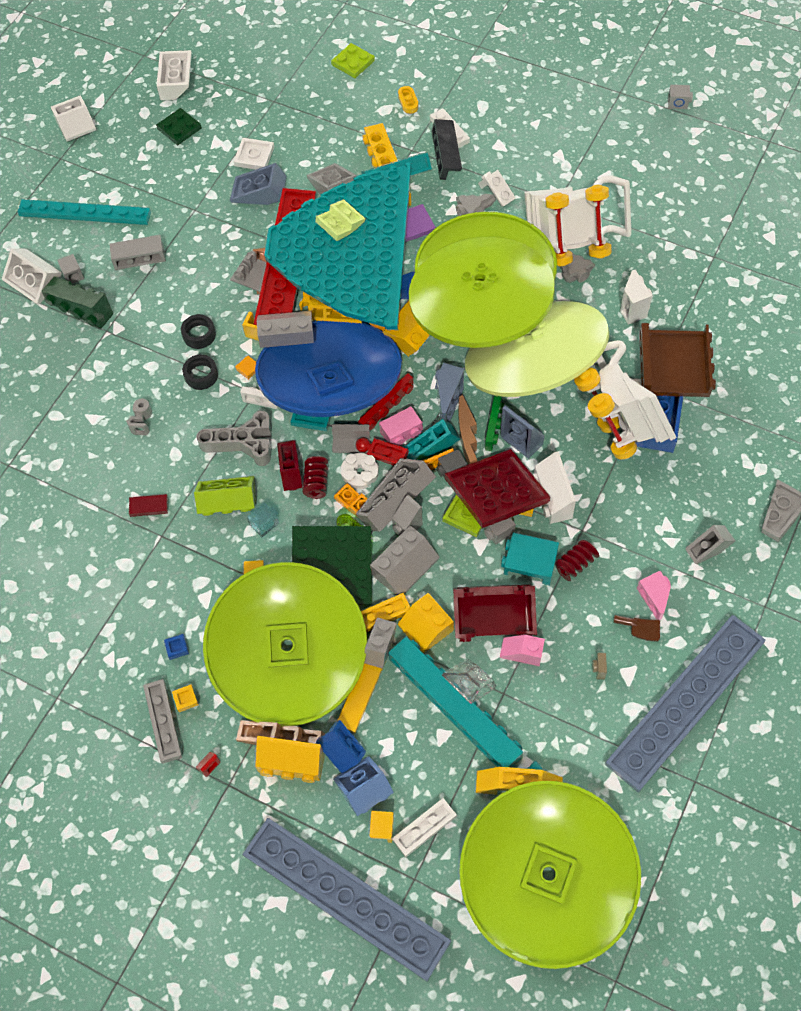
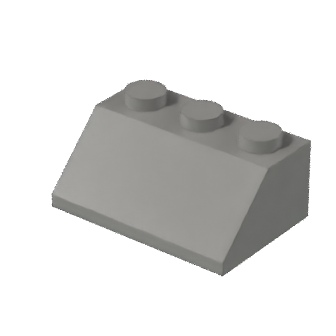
(285, 329)
(404, 561)

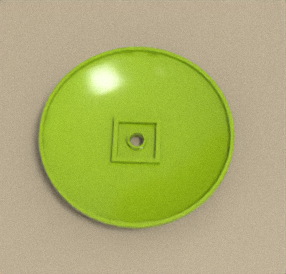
(247, 637)
(594, 882)

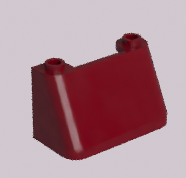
(494, 611)

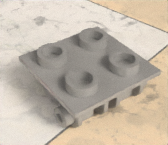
(250, 272)

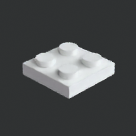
(253, 153)

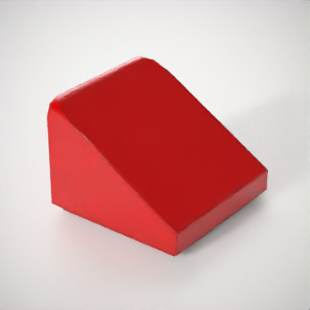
(208, 764)

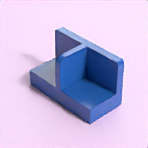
(341, 747)

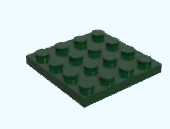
(339, 552)

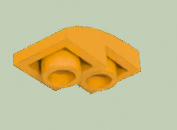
(350, 499)

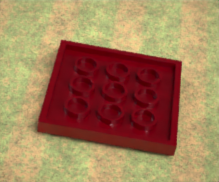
(497, 488)

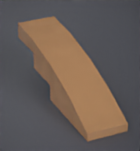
(467, 429)
(250, 730)

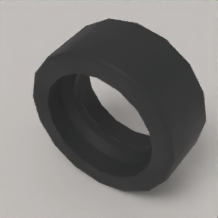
(199, 342)
(202, 383)

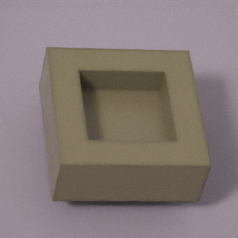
(600, 666)

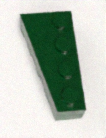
(79, 302)

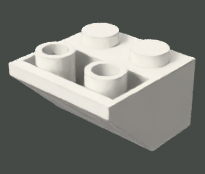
(73, 118)
(635, 299)

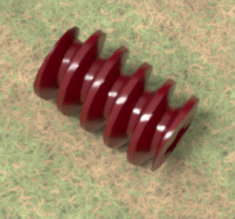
(315, 477)
(575, 558)

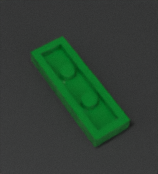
(494, 423)

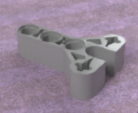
(251, 445)

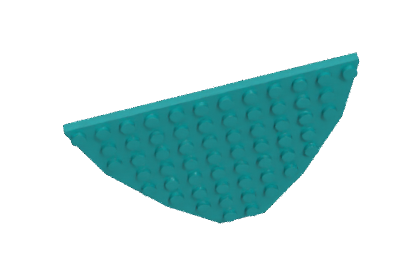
(361, 271)

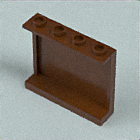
(676, 362)

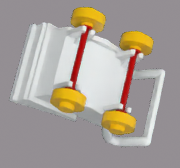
(574, 217)
(623, 405)

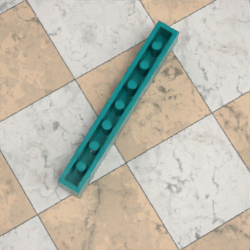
(467, 717)

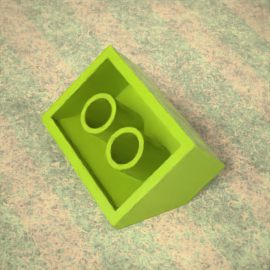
(225, 495)

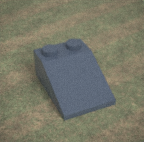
(259, 186)
(449, 388)
(520, 433)

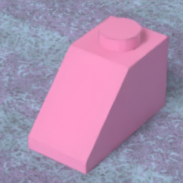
(655, 593)
(523, 649)

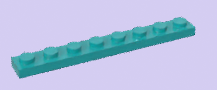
(84, 212)

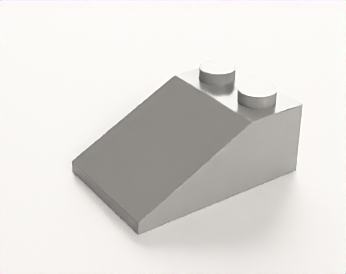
(330, 177)

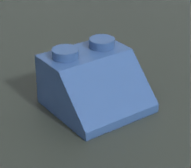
(363, 786)

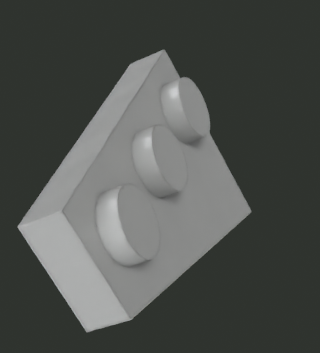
(782, 512)

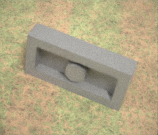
(346, 436)

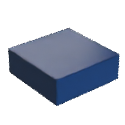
(176, 646)

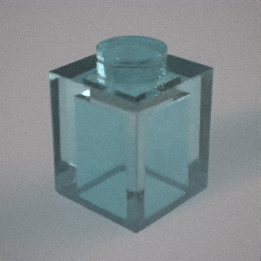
(263, 519)

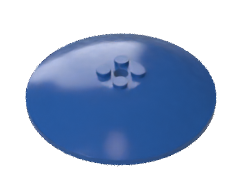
(354, 355)

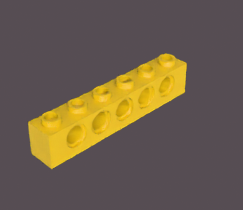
(379, 147)

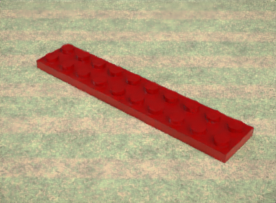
(277, 292)

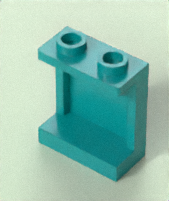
(530, 557)

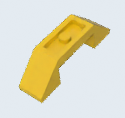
(505, 778)

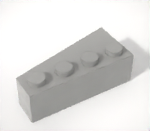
(404, 479)

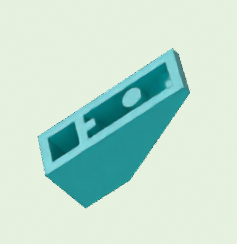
(432, 441)

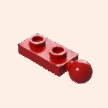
(382, 450)

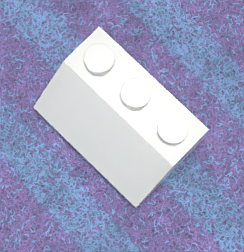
(173, 74)
(28, 273)
(554, 480)

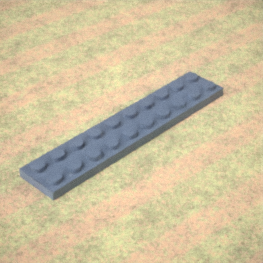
(684, 703)
(347, 899)

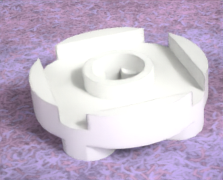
(356, 461)

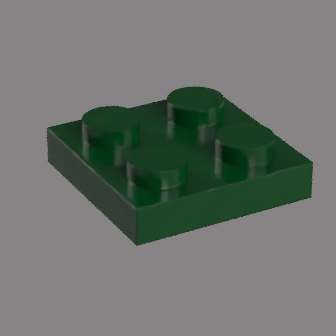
(178, 126)

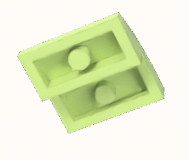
(340, 220)

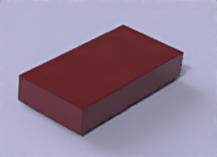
(148, 505)

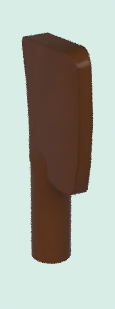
(641, 628)

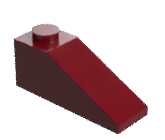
(289, 465)

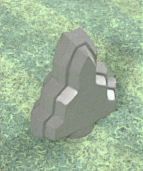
(473, 203)
(578, 269)

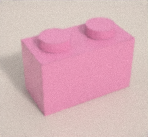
(401, 427)

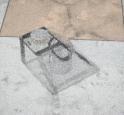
(469, 680)

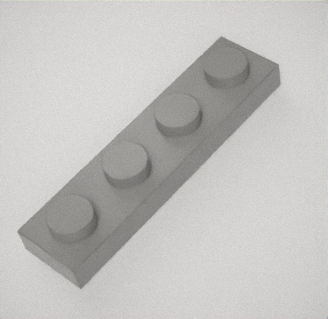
(162, 721)

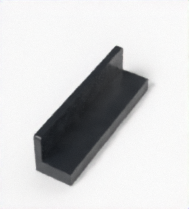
(445, 147)

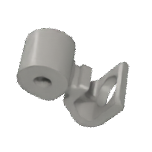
(142, 412)

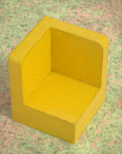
(249, 329)
(382, 825)

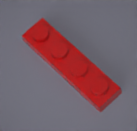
(392, 399)

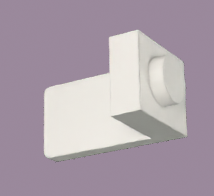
(498, 187)

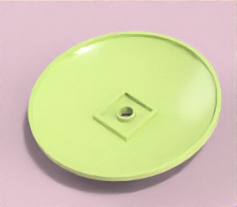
(544, 358)

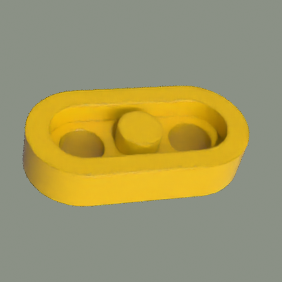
(408, 99)

